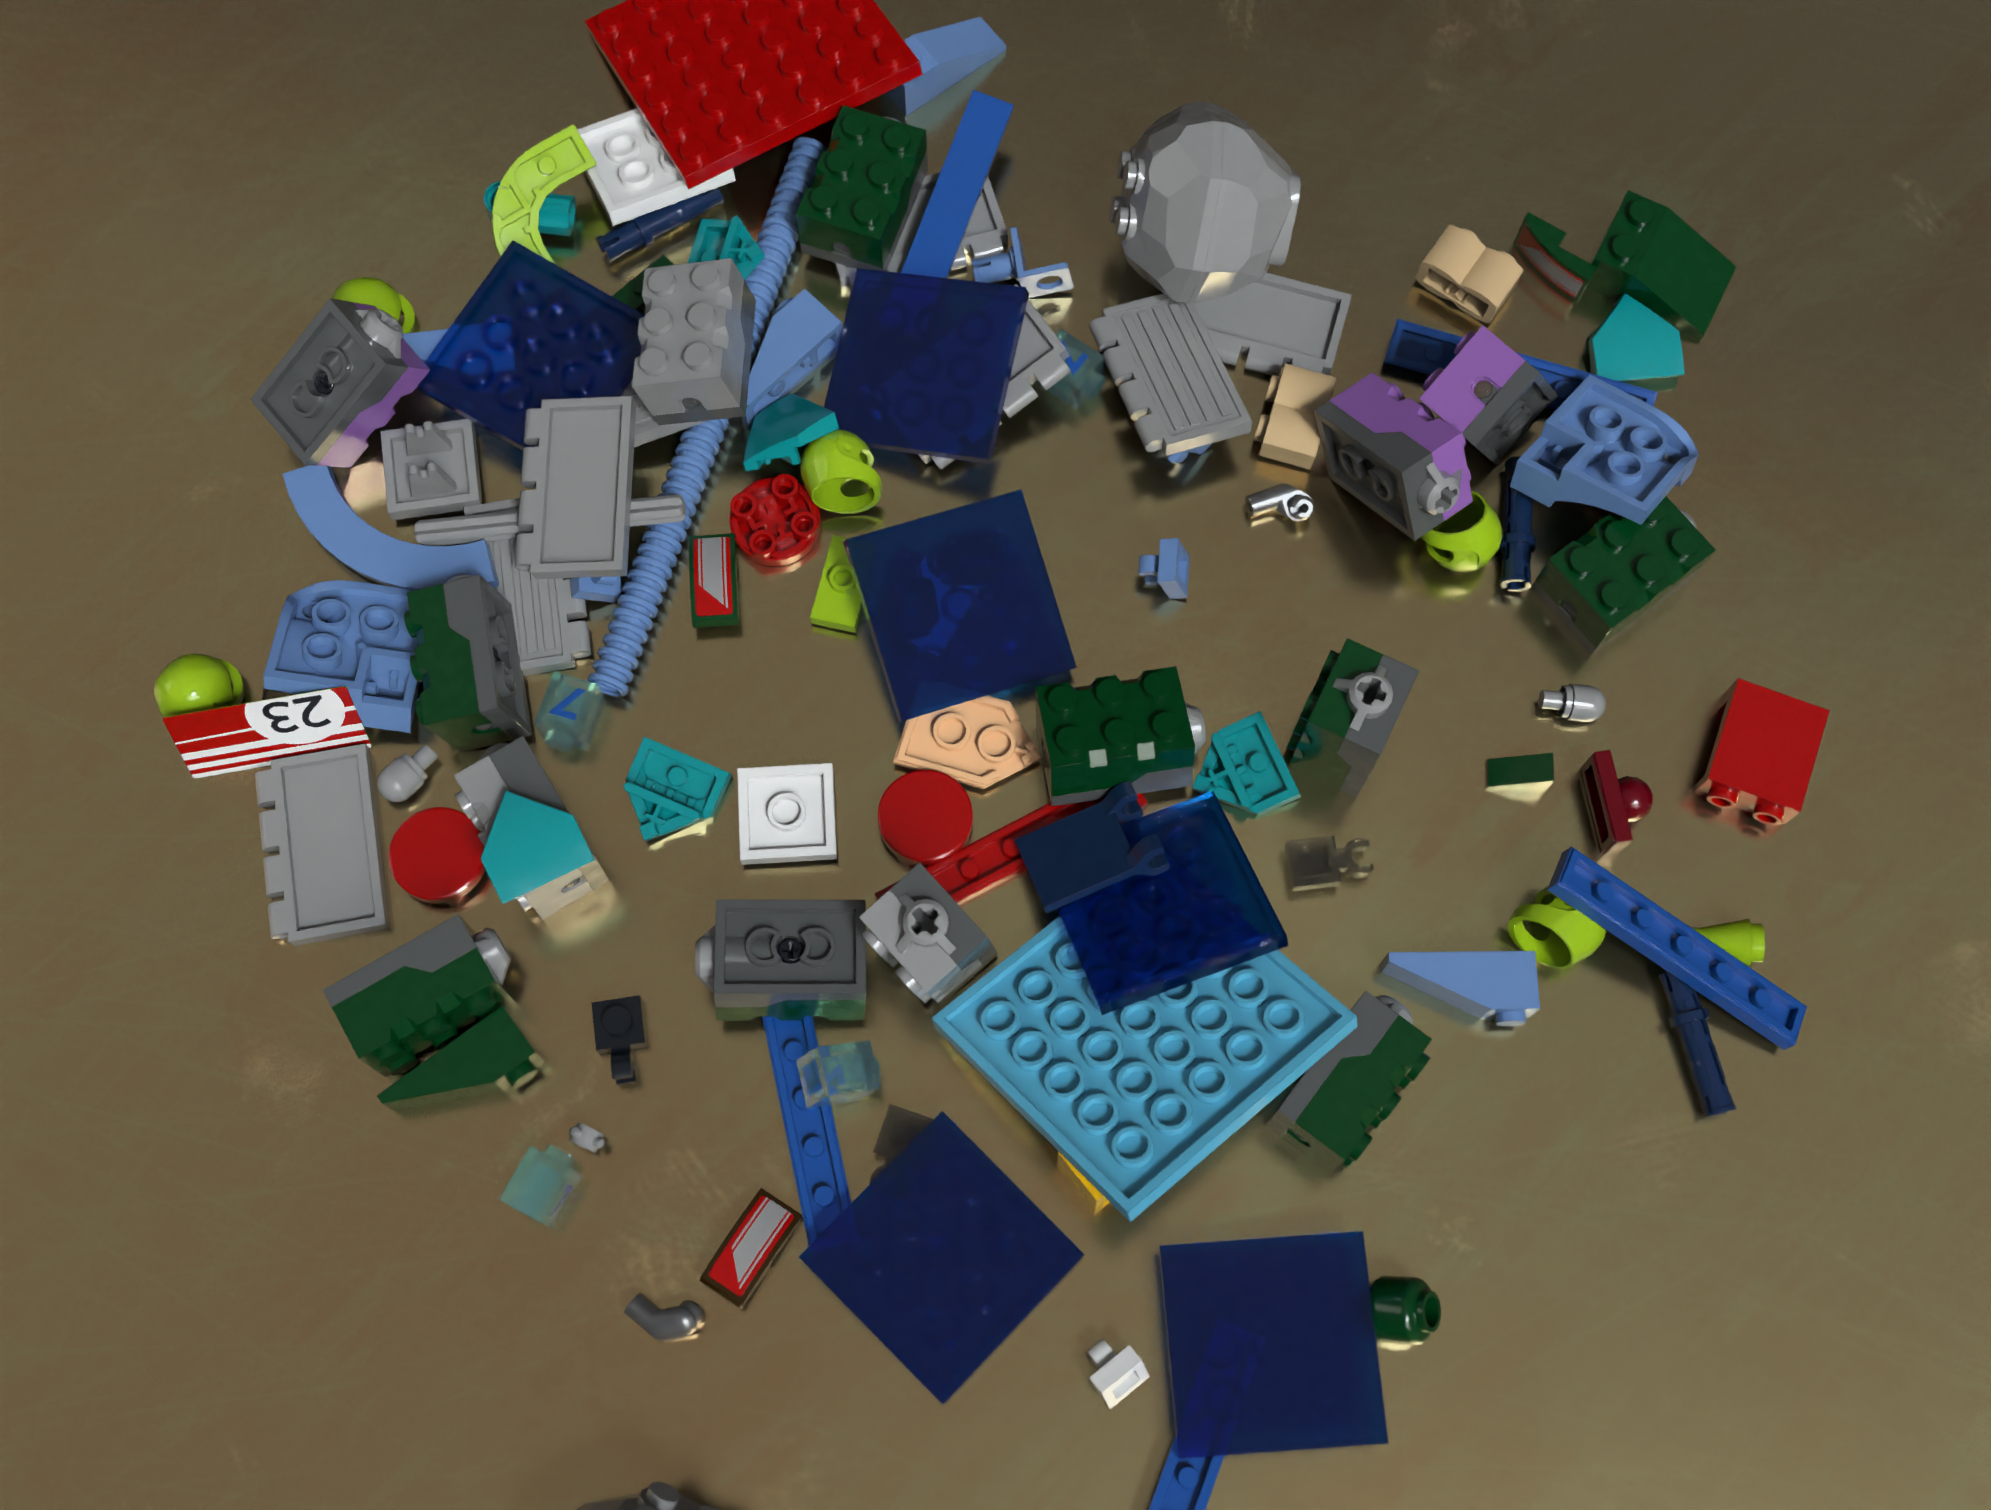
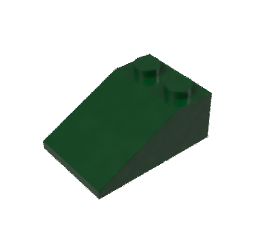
(1661, 265)

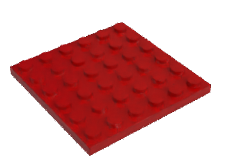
(746, 73)

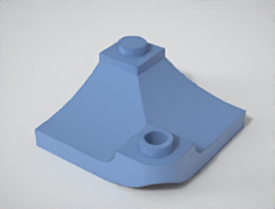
(1606, 453)
(350, 642)

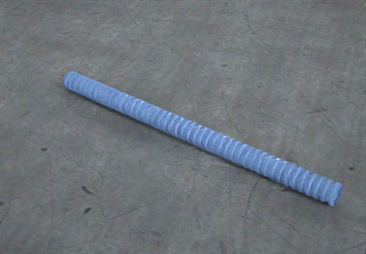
(700, 442)

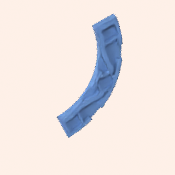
(371, 551)

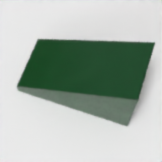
(1521, 772)

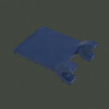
(1089, 850)

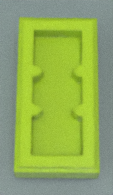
(837, 597)

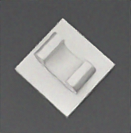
(1116, 1373)

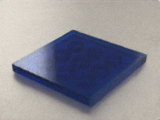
(531, 339)
(926, 363)
(959, 605)
(1175, 924)
(941, 1257)
(1272, 1345)

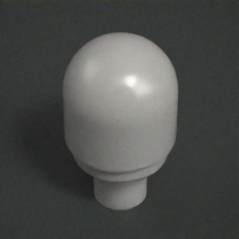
(1574, 702)
(405, 775)

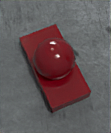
(1614, 801)

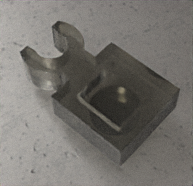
(1318, 864)
(897, 1132)

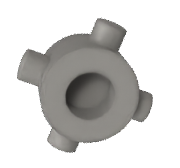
(586, 1137)

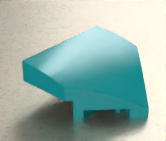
(726, 240)
(1635, 344)
(783, 428)
(1247, 768)
(672, 789)
(531, 846)

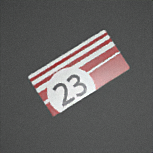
(265, 730)

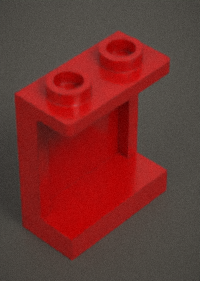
(1763, 753)

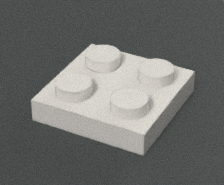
(787, 814)

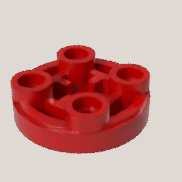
(775, 521)
(925, 817)
(437, 855)

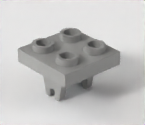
(430, 468)

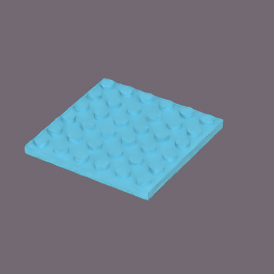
(1148, 1085)

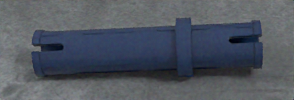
(649, 226)
(1517, 536)
(1698, 1045)

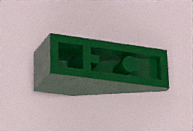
(474, 1064)

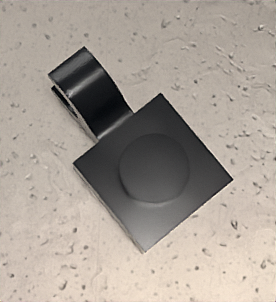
(619, 1030)

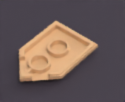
(969, 742)

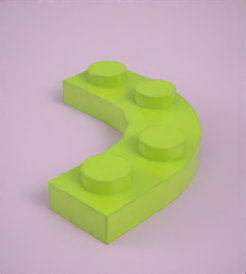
(530, 182)

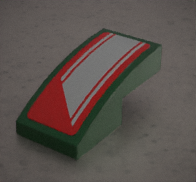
(1541, 247)
(713, 580)

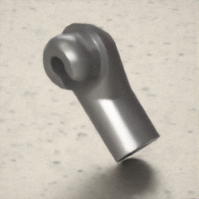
(1283, 500)
(665, 1323)

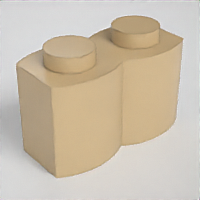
(1469, 273)
(1291, 428)

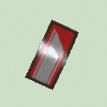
(750, 1248)

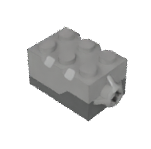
(695, 342)
(518, 770)
(928, 936)

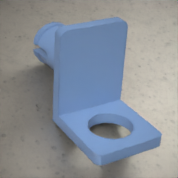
(1013, 265)

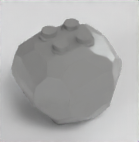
(1203, 204)

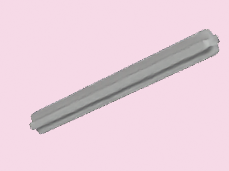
(505, 524)

